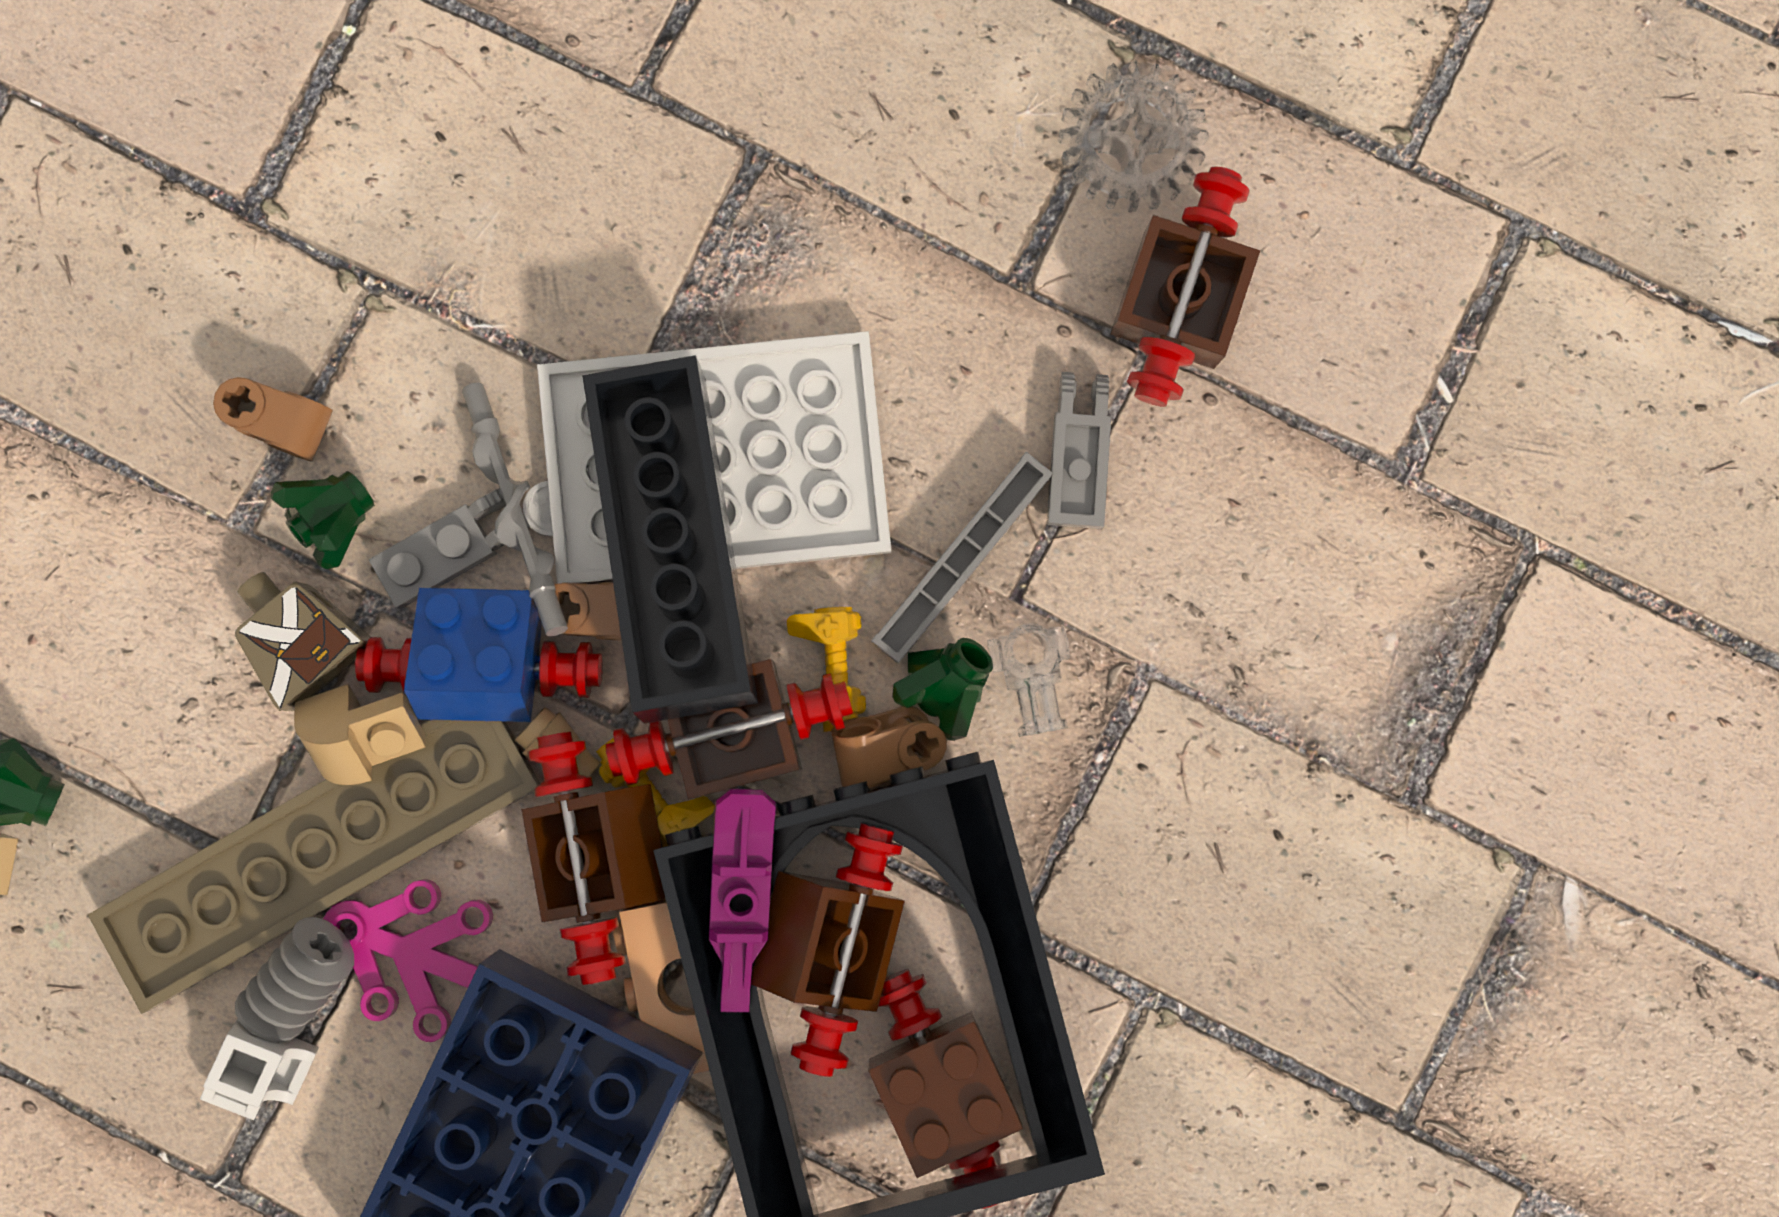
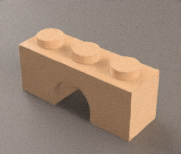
(650, 945)

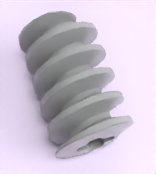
(295, 981)

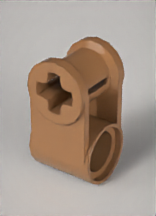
(279, 417)
(597, 610)
(886, 745)

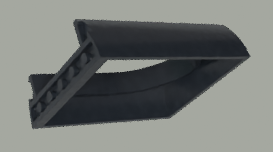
(966, 835)

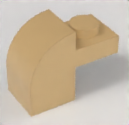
(353, 738)

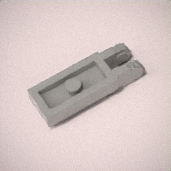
(1079, 457)
(439, 551)

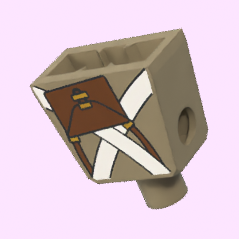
(295, 639)

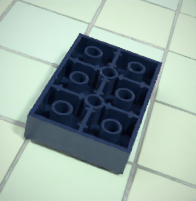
(534, 1105)

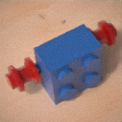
(476, 658)

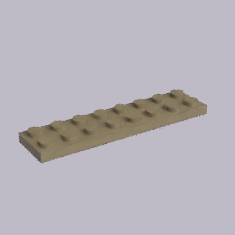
(307, 858)

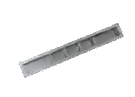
(962, 558)

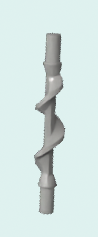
(510, 524)

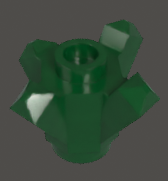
(324, 513)
(946, 684)
(25, 788)

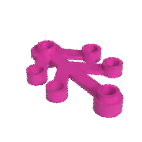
(411, 953)

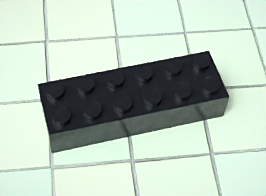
(669, 540)

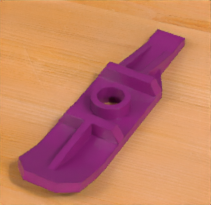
(740, 866)

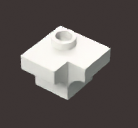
(256, 1071)

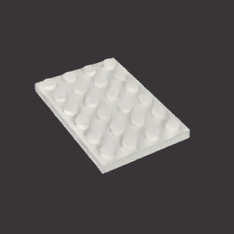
(790, 443)

